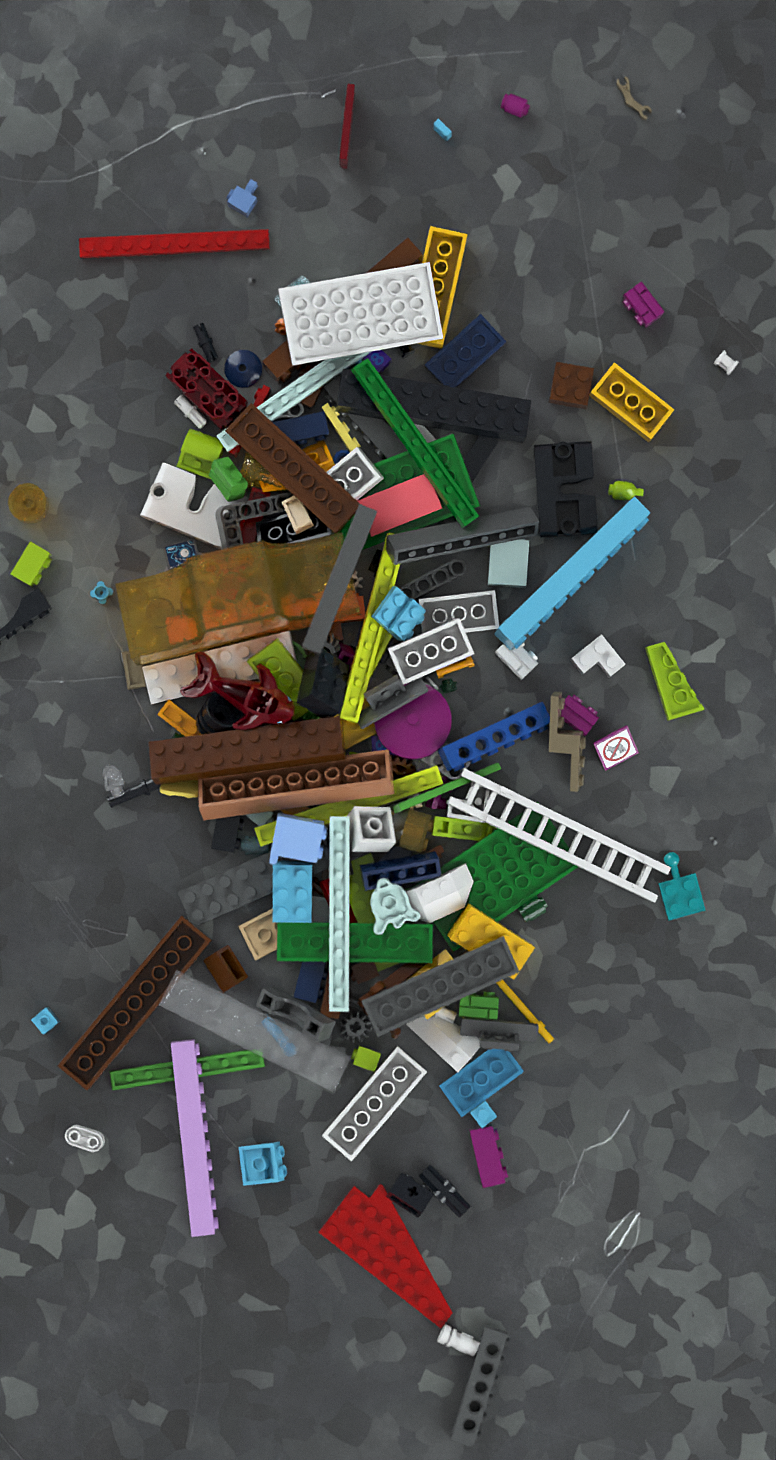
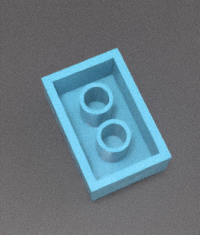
(292, 891)

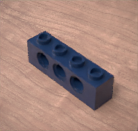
(401, 869)

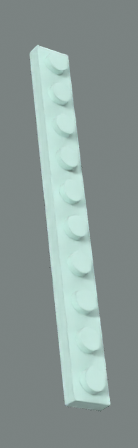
(298, 391)
(339, 914)

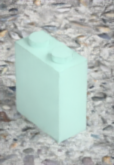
(508, 564)

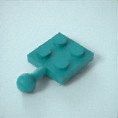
(681, 894)

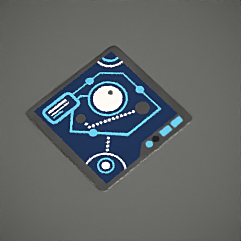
(178, 552)

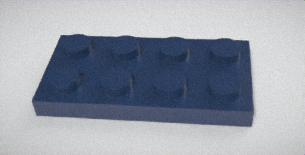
(465, 353)

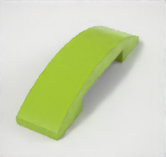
(461, 828)

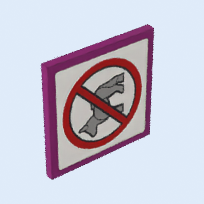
(615, 747)

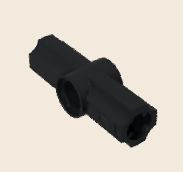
(444, 1191)

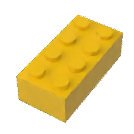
(631, 402)
(476, 929)

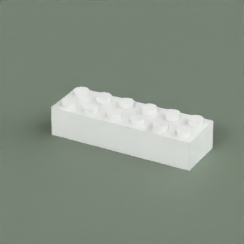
(374, 1103)

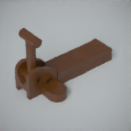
(395, 978)

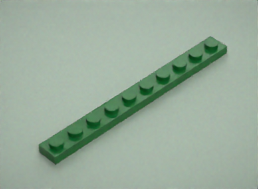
(414, 442)

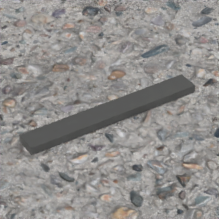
(339, 579)

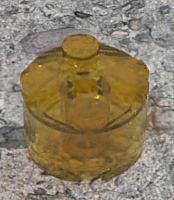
(20, 496)

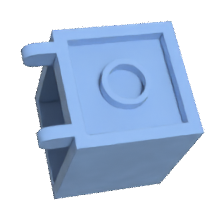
(298, 838)

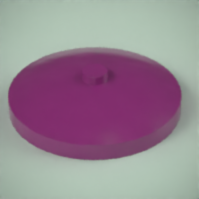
(416, 727)

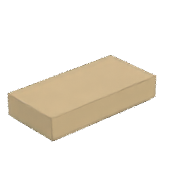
(297, 514)

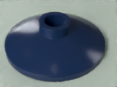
(243, 378)

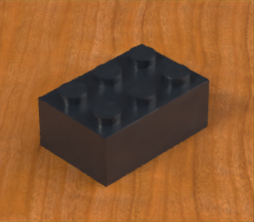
(323, 684)

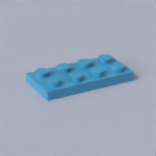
(480, 1079)

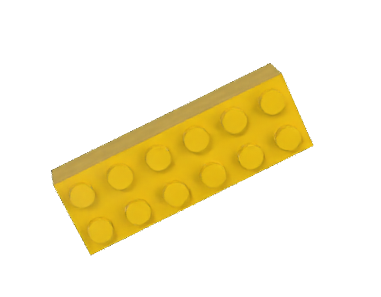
(445, 254)

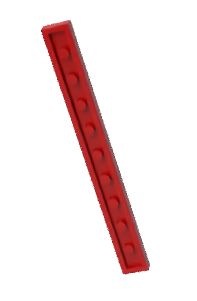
(174, 243)

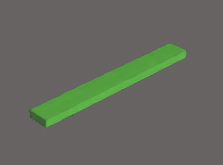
(165, 1073)

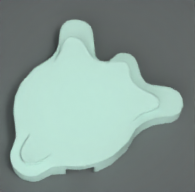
(391, 905)

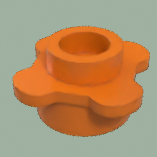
(280, 327)

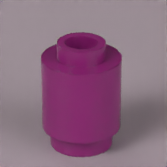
(515, 105)

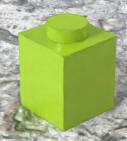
(365, 1058)

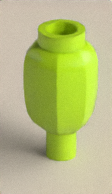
(624, 490)

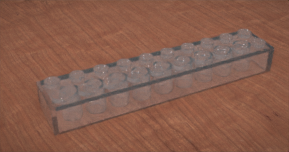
(254, 1030)

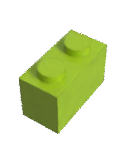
(31, 564)

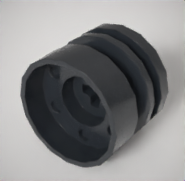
(217, 715)

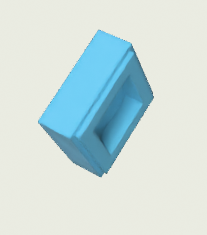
(442, 130)

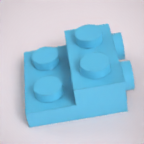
(399, 614)
(262, 1163)

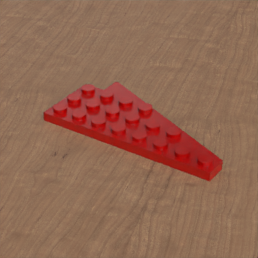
(379, 1242)

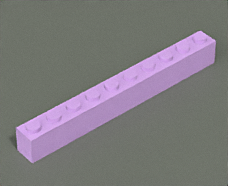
(193, 1137)

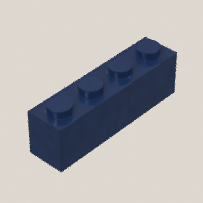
(305, 428)
(310, 980)

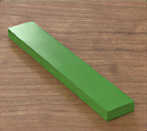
(443, 789)

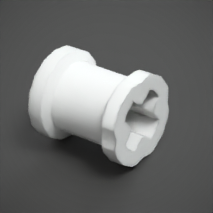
(726, 362)

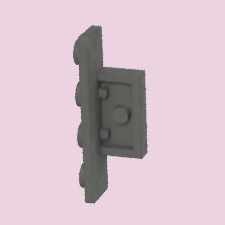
(388, 698)
(498, 1033)

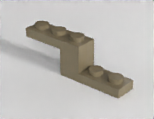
(566, 741)

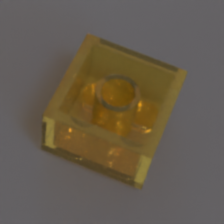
(415, 831)

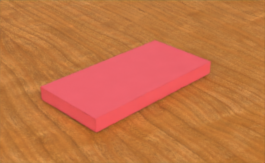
(402, 504)

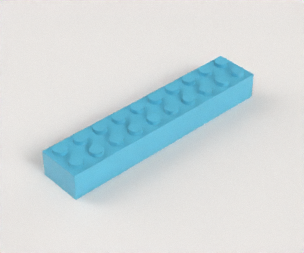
(572, 573)

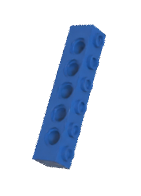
(450, 752)

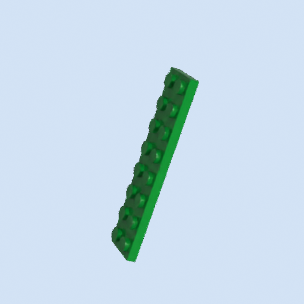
(395, 945)

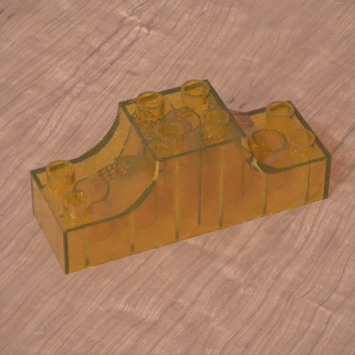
(230, 597)

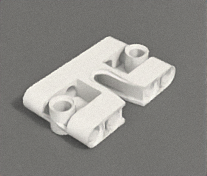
(173, 506)

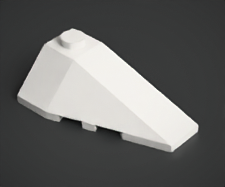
(446, 1040)

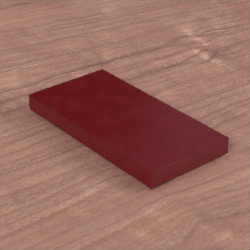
(347, 126)

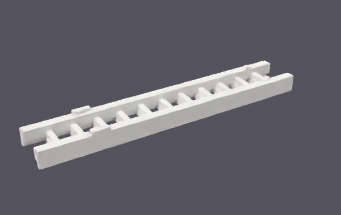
(552, 848)

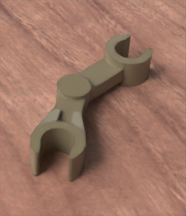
(629, 101)

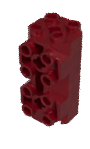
(207, 389)

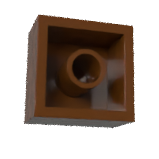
(571, 385)

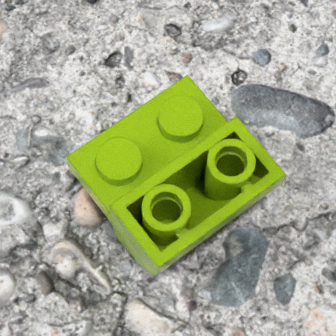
(199, 452)

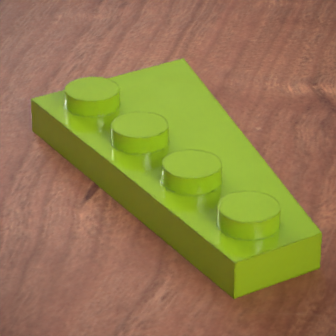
(674, 690)

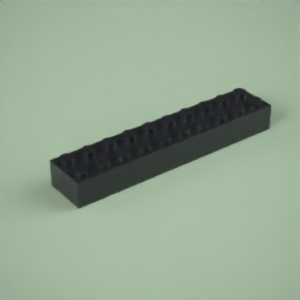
(442, 407)

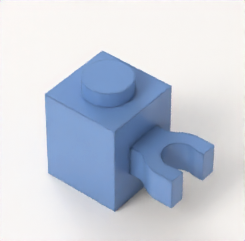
(243, 200)

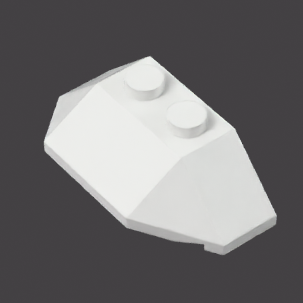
(441, 894)

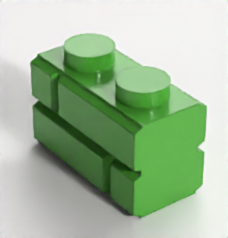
(228, 479)
(479, 1006)

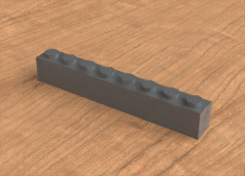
(453, 538)

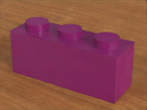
(488, 1156)

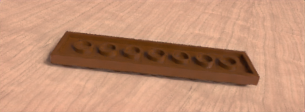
(293, 468)

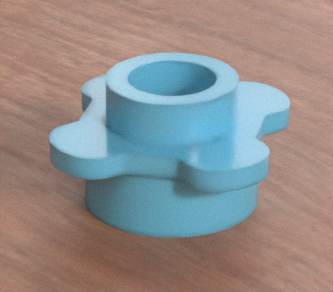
(106, 592)

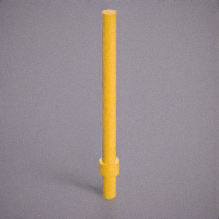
(525, 1011)

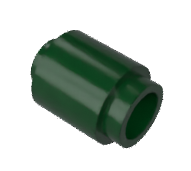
(533, 909)

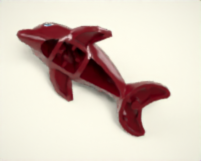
(258, 700)

